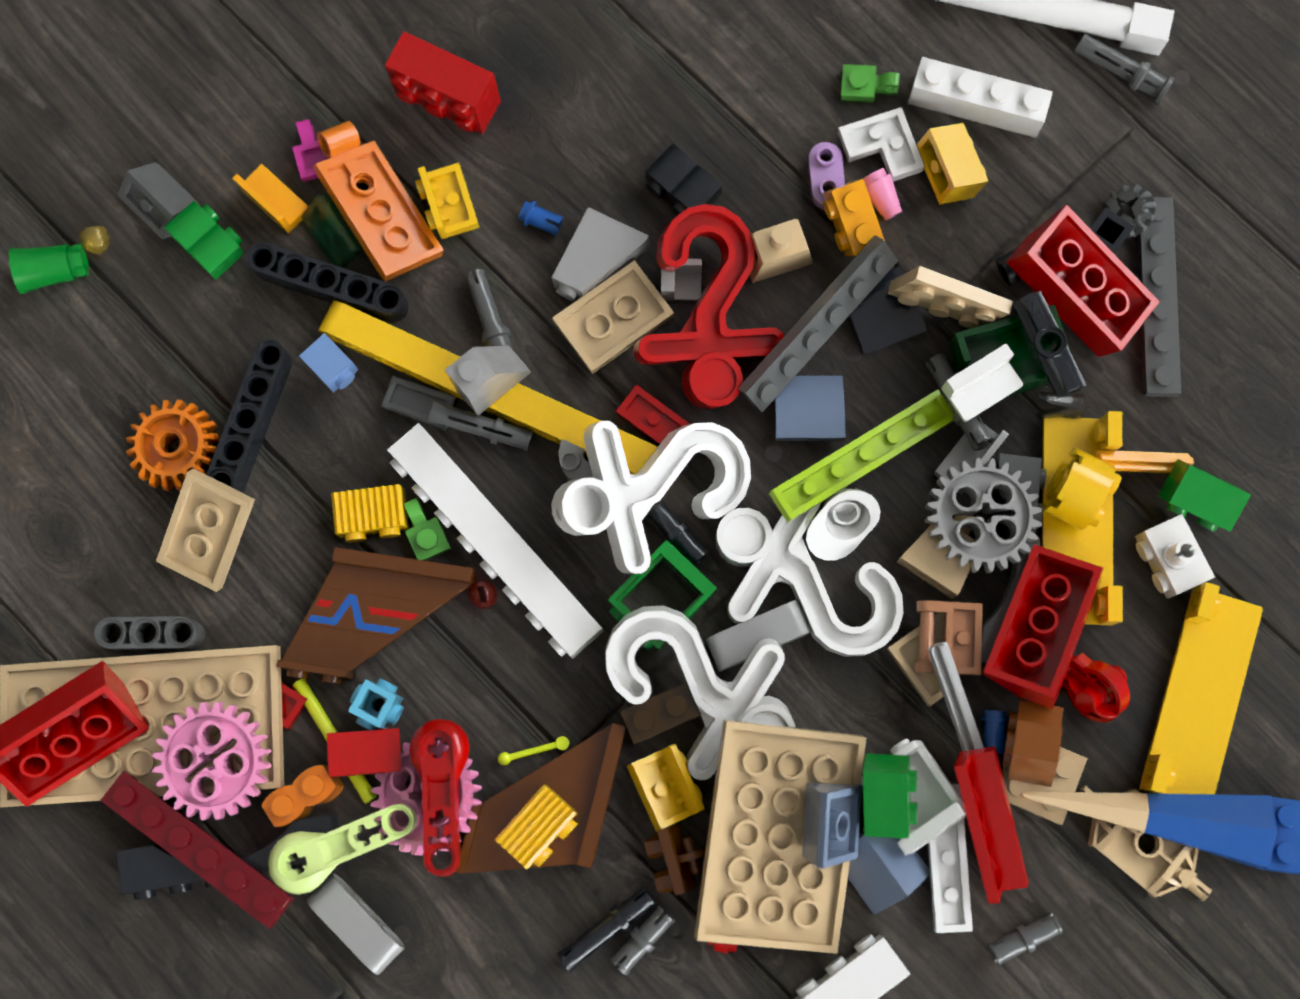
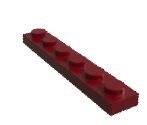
(197, 849)

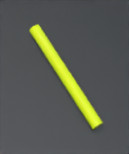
(325, 726)

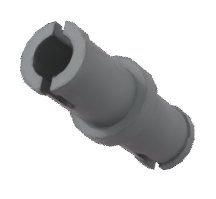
(1024, 939)
(642, 940)

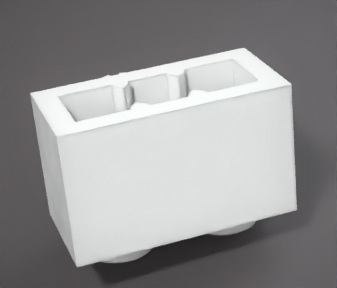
(1173, 557)

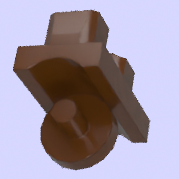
(679, 857)

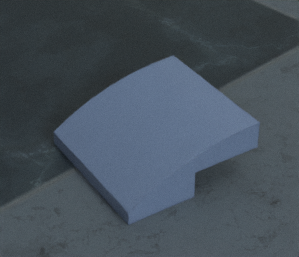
(811, 410)

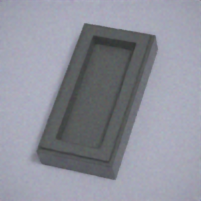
(414, 400)

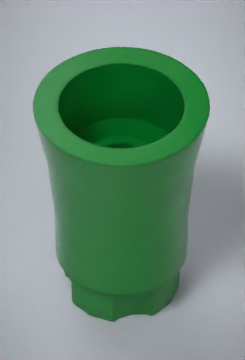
(47, 266)

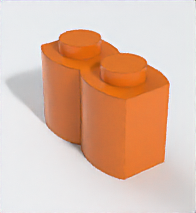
(297, 800)

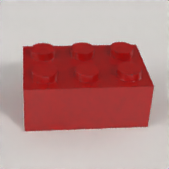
(443, 83)

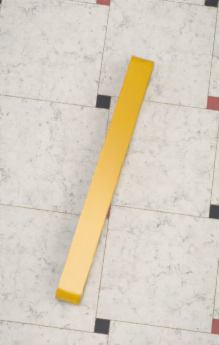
(428, 364)

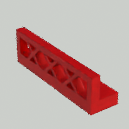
(990, 822)

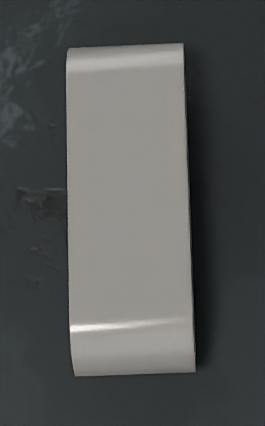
(737, 642)
(355, 924)

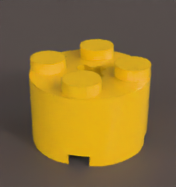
(1081, 489)

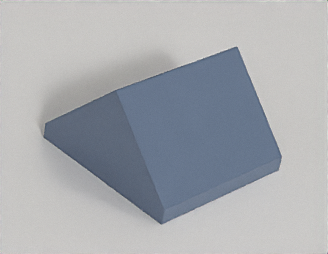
(831, 823)
(884, 872)

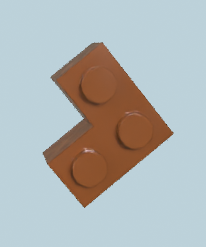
(1033, 743)

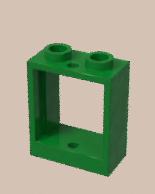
(683, 568)

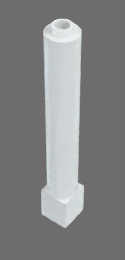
(1138, 28)

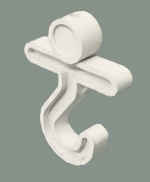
(621, 500)
(781, 556)
(715, 698)

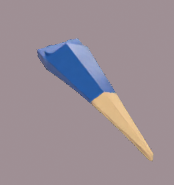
(1242, 828)

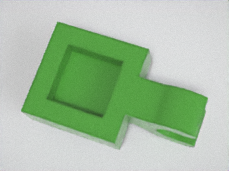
(862, 83)
(427, 535)

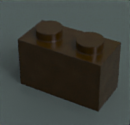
(660, 714)

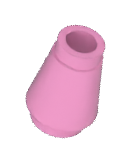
(883, 194)

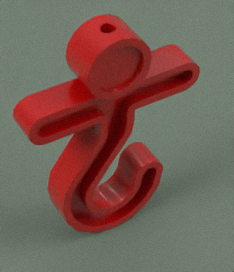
(705, 339)

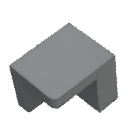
(682, 283)

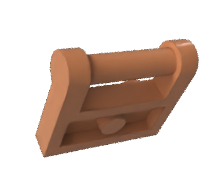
(961, 634)

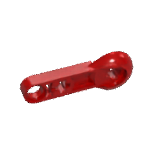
(440, 786)

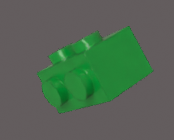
(1203, 495)
(888, 796)

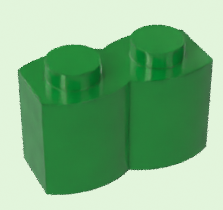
(205, 240)

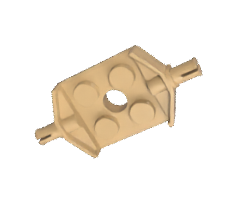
(1158, 872)

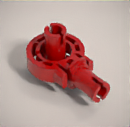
(1092, 683)

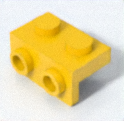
(449, 200)
(666, 787)

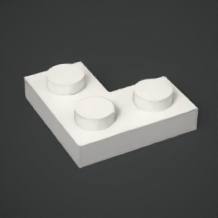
(883, 134)

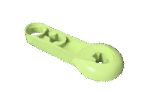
(329, 849)

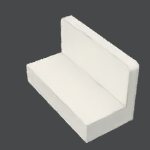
(982, 384)

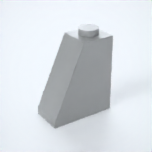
(596, 253)
(486, 375)

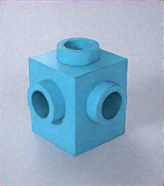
(363, 704)

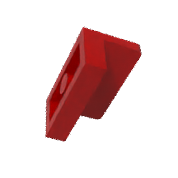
(364, 752)

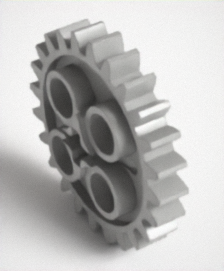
(987, 545)

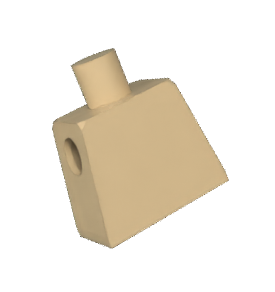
(779, 250)
(931, 565)

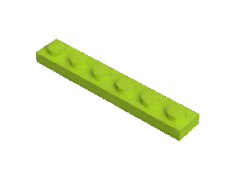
(862, 456)

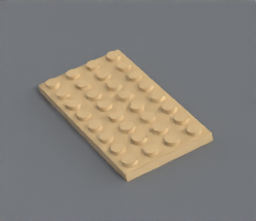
(160, 688)

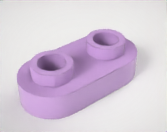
(824, 173)

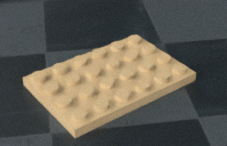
(754, 869)

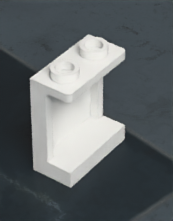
(936, 798)

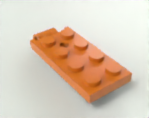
(379, 217)

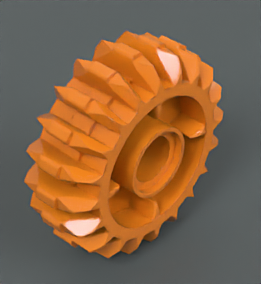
(159, 430)

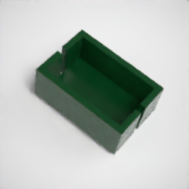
(977, 342)

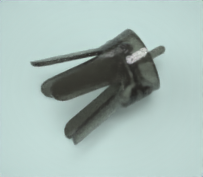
(1072, 404)

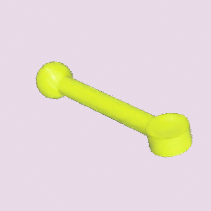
(505, 758)

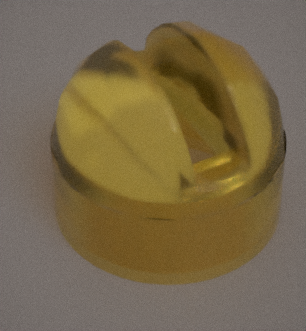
(95, 239)

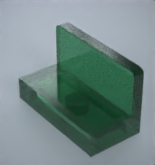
(331, 230)

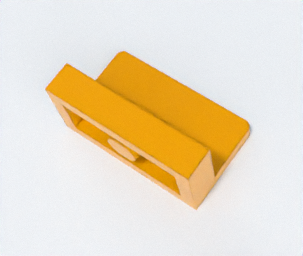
(273, 197)

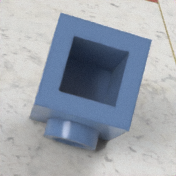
(329, 363)

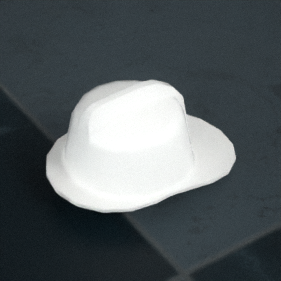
(842, 524)

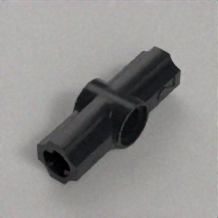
(1058, 365)

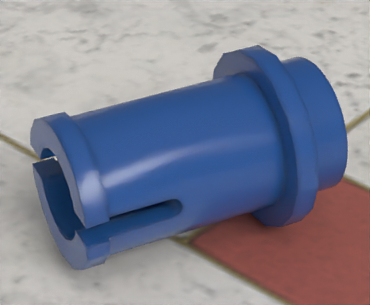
(539, 216)
(994, 729)

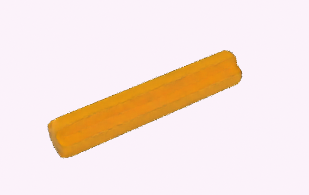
(1142, 461)

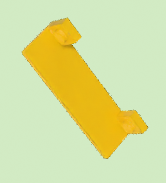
(1092, 543)
(1201, 694)

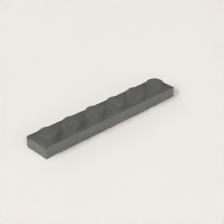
(818, 323)
(1161, 329)

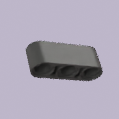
(134, 628)

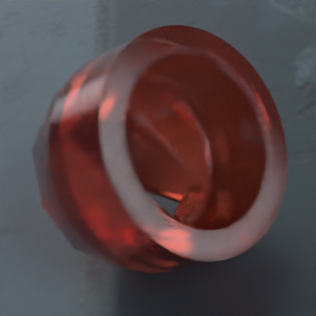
(490, 592)

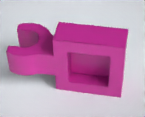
(307, 153)

